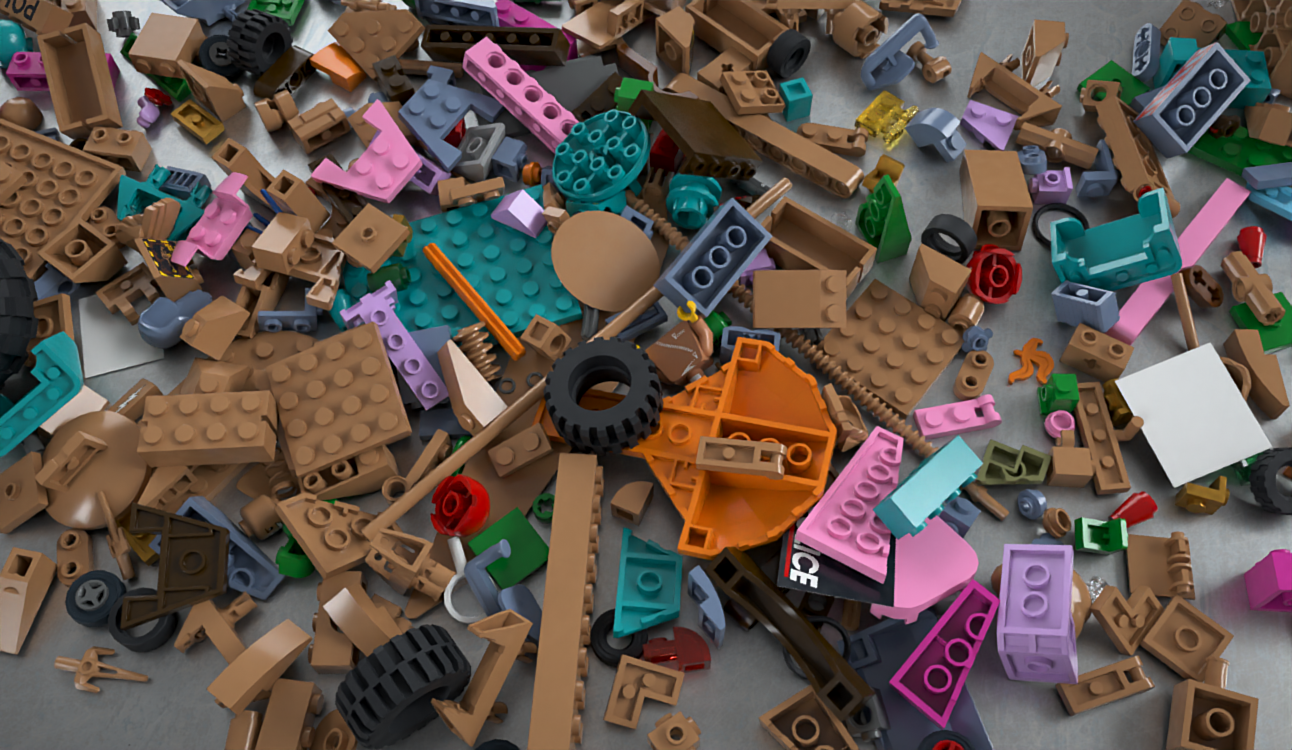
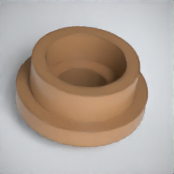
(1056, 522)

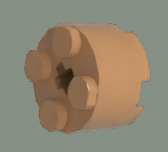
(859, 29)

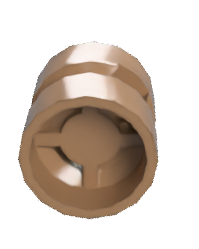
(276, 111)

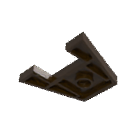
(190, 564)

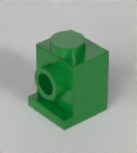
(1058, 394)

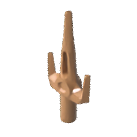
(117, 541)
(90, 667)

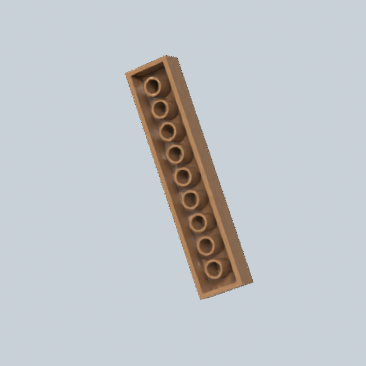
(566, 603)

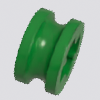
(543, 499)

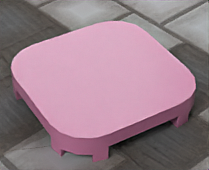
(928, 570)

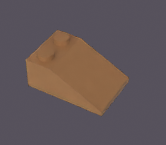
(799, 299)

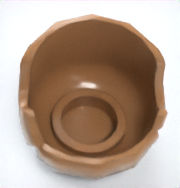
(21, 112)

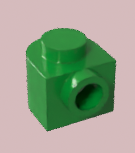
(293, 560)

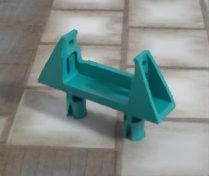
(136, 196)

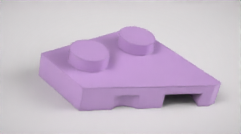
(989, 124)

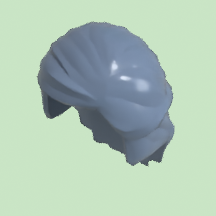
(164, 319)

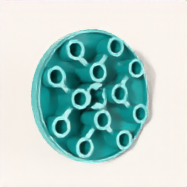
(602, 157)

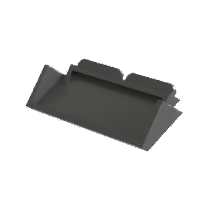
(568, 85)

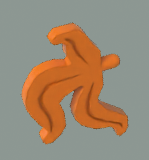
(1039, 358)

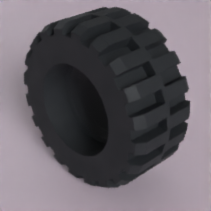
(599, 363)
(395, 685)

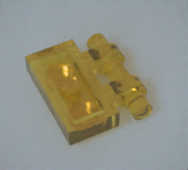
(881, 112)

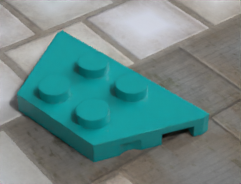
(646, 585)

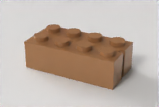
(736, 25)
(79, 81)
(812, 243)
(208, 429)

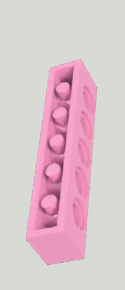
(498, 72)

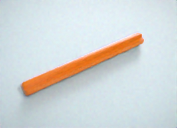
(474, 301)

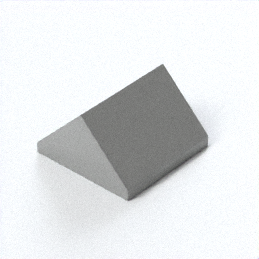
(477, 150)

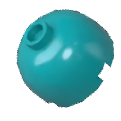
(12, 40)

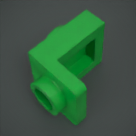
(1100, 535)

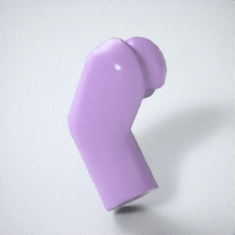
(148, 113)

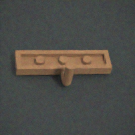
(1102, 439)

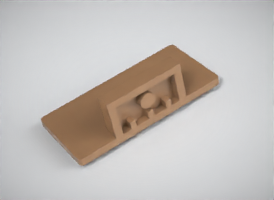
(606, 21)

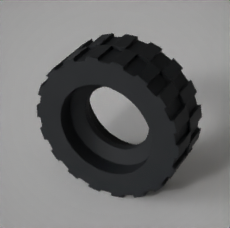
(1264, 480)

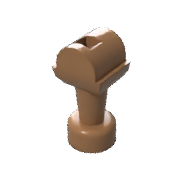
(932, 68)

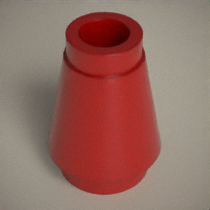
(1252, 244)
(1135, 509)

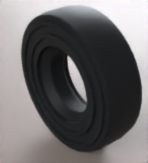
(604, 651)

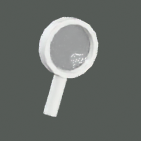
(458, 595)

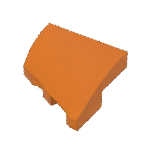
(339, 65)

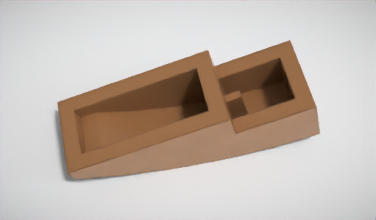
(260, 299)
(1266, 378)
(360, 619)
(259, 666)

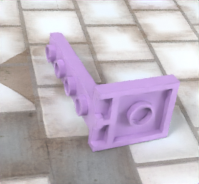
(398, 343)

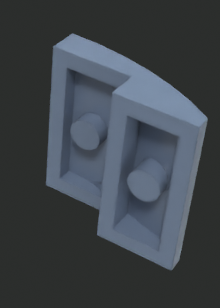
(711, 615)

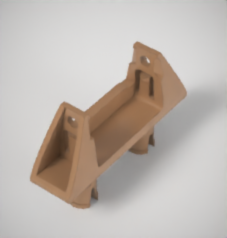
(793, 7)
(1033, 104)
(408, 568)
(218, 624)
(507, 641)

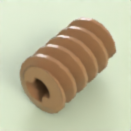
(477, 350)

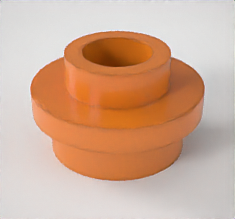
(532, 174)

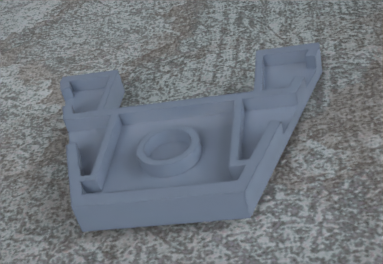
(437, 110)

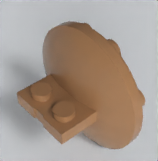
(90, 457)

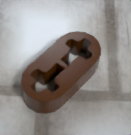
(1202, 287)

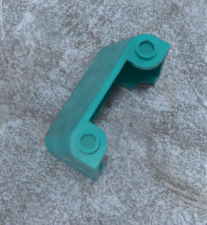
(1118, 251)
(60, 381)

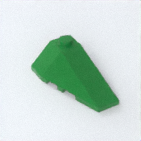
(884, 221)

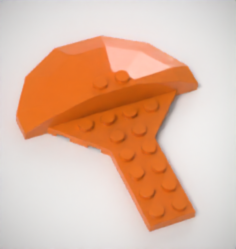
(749, 399)

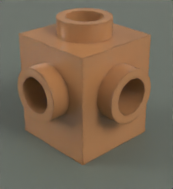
(674, 726)

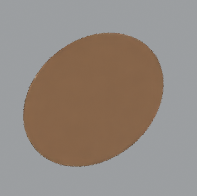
(604, 260)

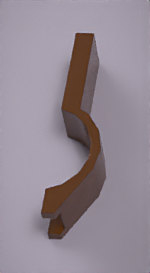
(642, 69)

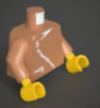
(684, 350)

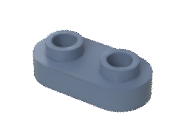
(1032, 160)

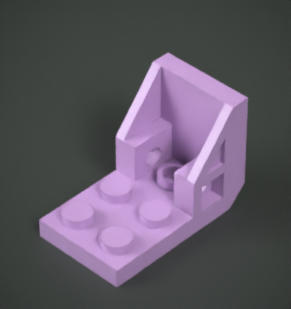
(1036, 615)

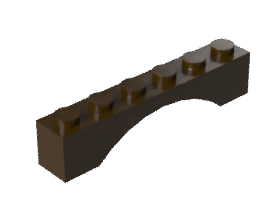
(824, 667)

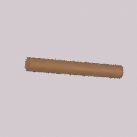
(1184, 311)

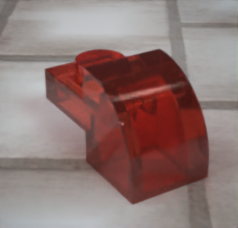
(686, 648)

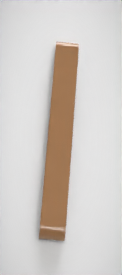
(779, 142)

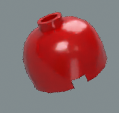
(994, 275)
(460, 506)

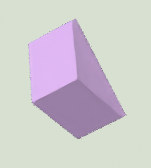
(520, 213)

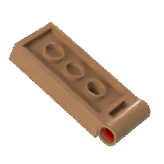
(1133, 151)

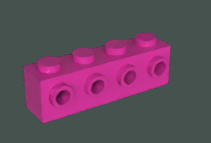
(28, 72)

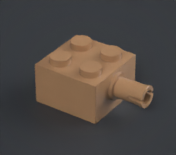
(1210, 715)

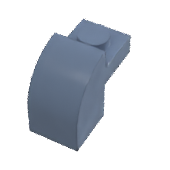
(939, 128)

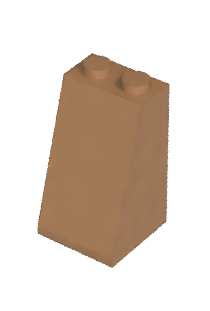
(995, 197)

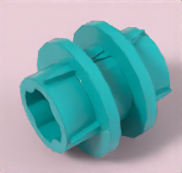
(692, 199)

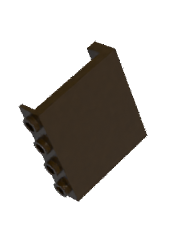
(701, 134)

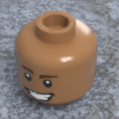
(260, 517)

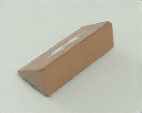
(133, 402)

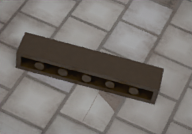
(520, 44)

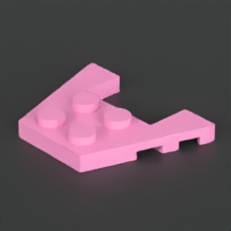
(381, 168)

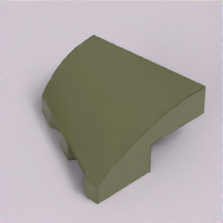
(1012, 466)

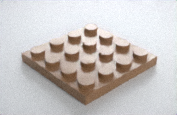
(892, 347)
(338, 400)

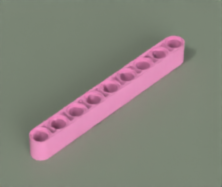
(1192, 243)

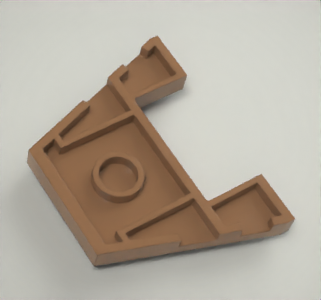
(930, 7)
(318, 264)

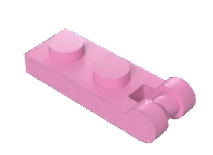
(956, 418)

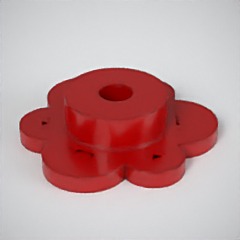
(157, 97)

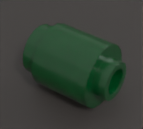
(395, 273)

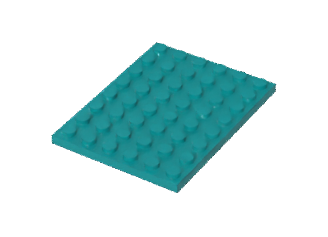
(498, 261)

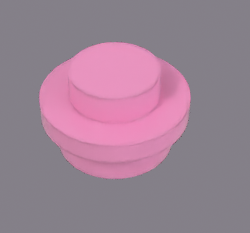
(1059, 421)

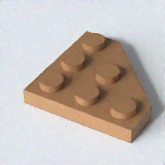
(376, 35)
(54, 317)
(329, 532)

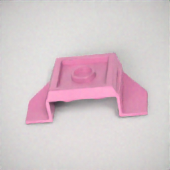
(218, 226)

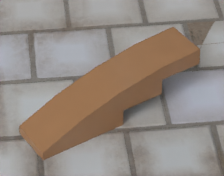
(167, 486)

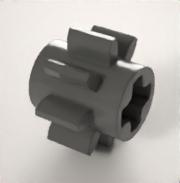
(123, 23)

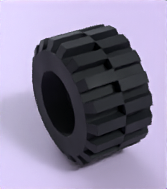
(258, 41)

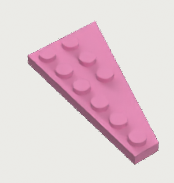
(844, 520)

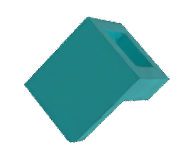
(796, 98)

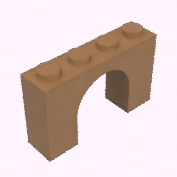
(286, 189)

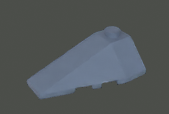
(247, 564)

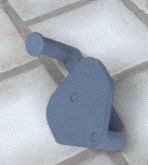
(890, 65)
(515, 597)

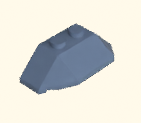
(458, 12)

